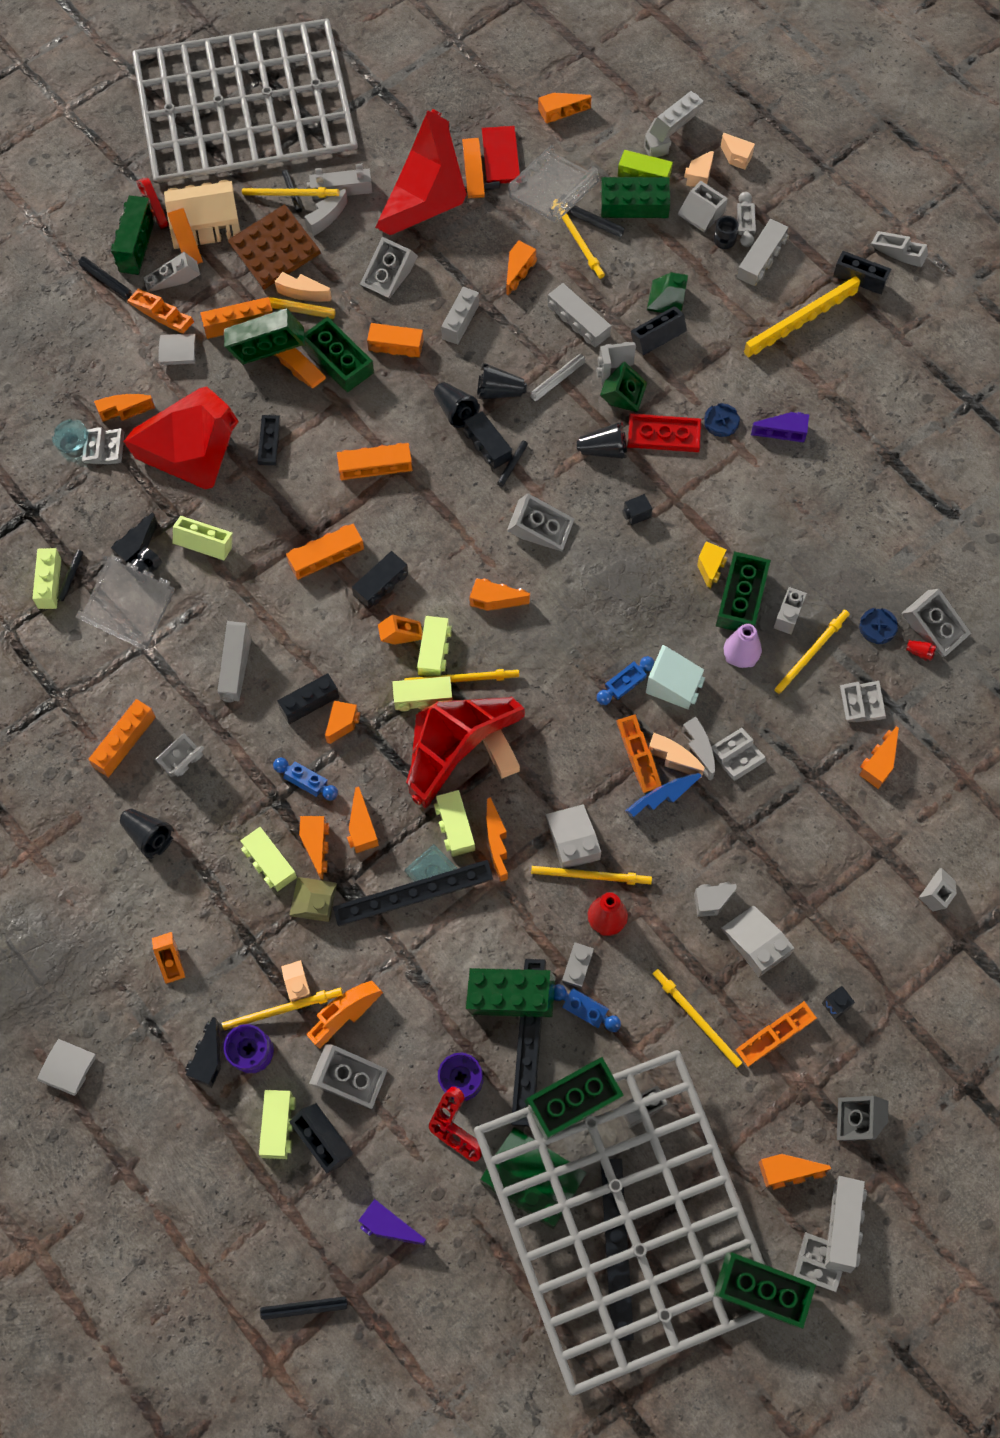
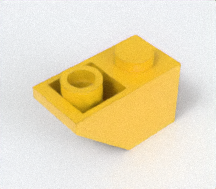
(710, 561)

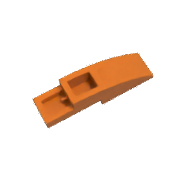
(340, 1010)

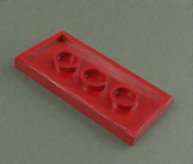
(500, 154)
(664, 433)

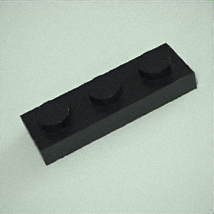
(269, 440)

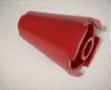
(607, 914)

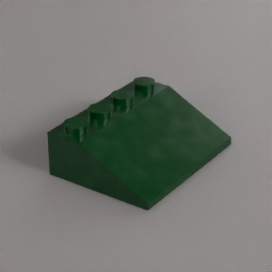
(528, 1166)

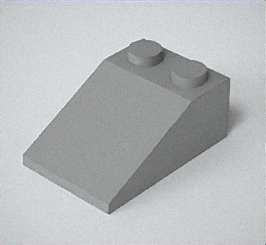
(388, 267)
(540, 523)
(936, 621)
(573, 837)
(758, 940)
(348, 1076)

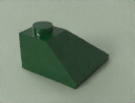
(667, 292)
(624, 388)

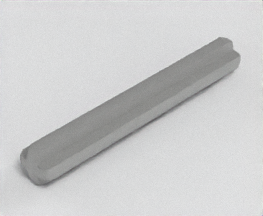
(557, 377)

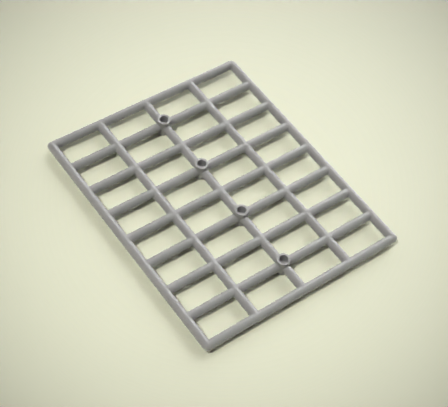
(220, 103)
(638, 1249)

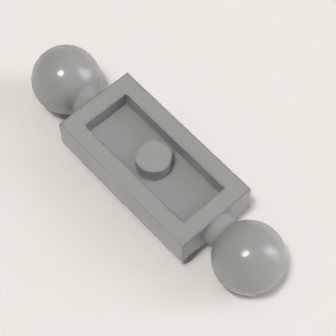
(746, 219)

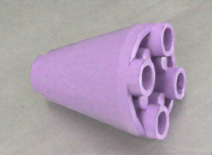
(743, 647)

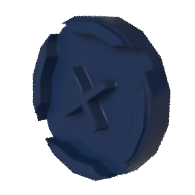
(721, 420)
(878, 625)

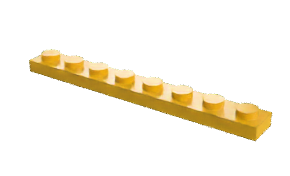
(800, 317)

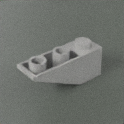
(173, 273)

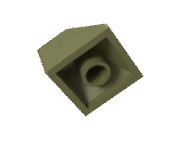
(313, 899)

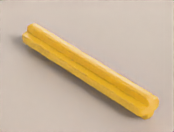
(302, 308)

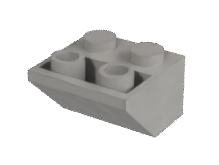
(703, 206)

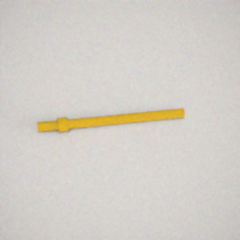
(321, 192)
(592, 261)
(833, 627)
(499, 674)
(630, 878)
(669, 987)
(320, 997)

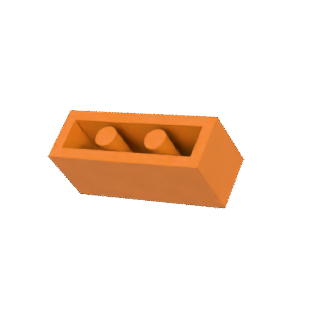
(395, 340)

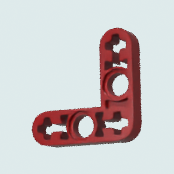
(146, 189)
(446, 1124)

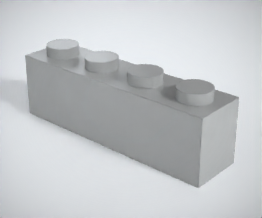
(676, 116)
(762, 252)
(579, 315)
(845, 1224)

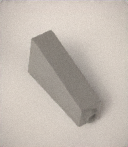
(234, 661)

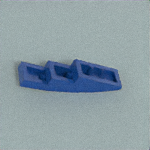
(669, 791)

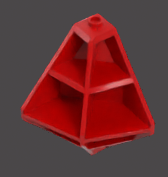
(428, 180)
(186, 438)
(448, 733)

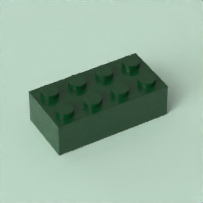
(635, 197)
(133, 235)
(264, 336)
(337, 354)
(743, 591)
(510, 992)
(573, 1098)
(764, 1290)

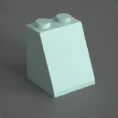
(675, 678)

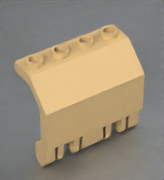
(206, 209)

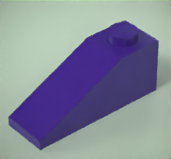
(786, 427)
(387, 1225)

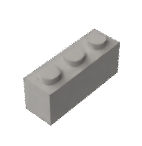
(460, 315)

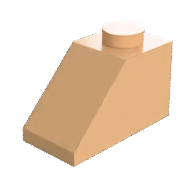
(737, 150)
(699, 169)
(296, 981)

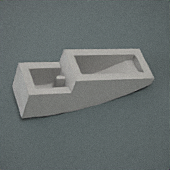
(325, 212)
(900, 248)
(699, 745)

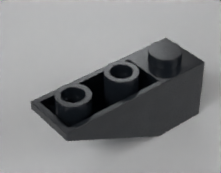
(135, 539)
(206, 1062)

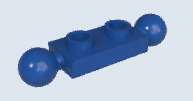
(625, 680)
(305, 779)
(586, 1008)

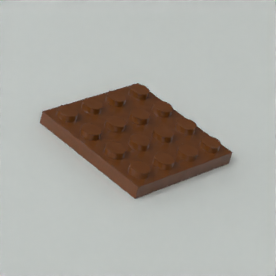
(274, 246)

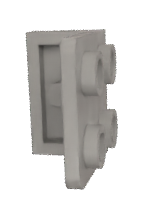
(613, 356)
(179, 755)

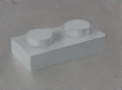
(577, 965)

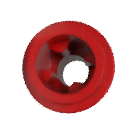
(921, 649)

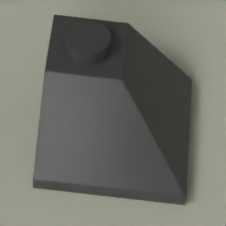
(861, 1118)

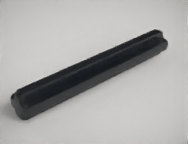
(597, 221)
(104, 277)
(303, 1308)

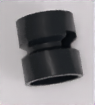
(726, 232)
(147, 560)

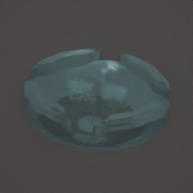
(70, 436)

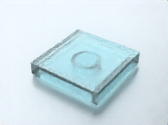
(429, 864)

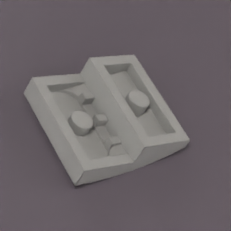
(177, 349)
(103, 446)
(863, 701)
(738, 754)
(66, 1067)
(811, 1263)

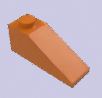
(360, 827)

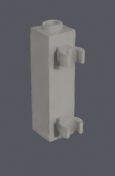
(353, 181)

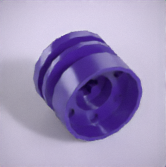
(244, 1038)
(468, 1066)

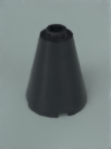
(499, 384)
(456, 404)
(604, 442)
(148, 833)

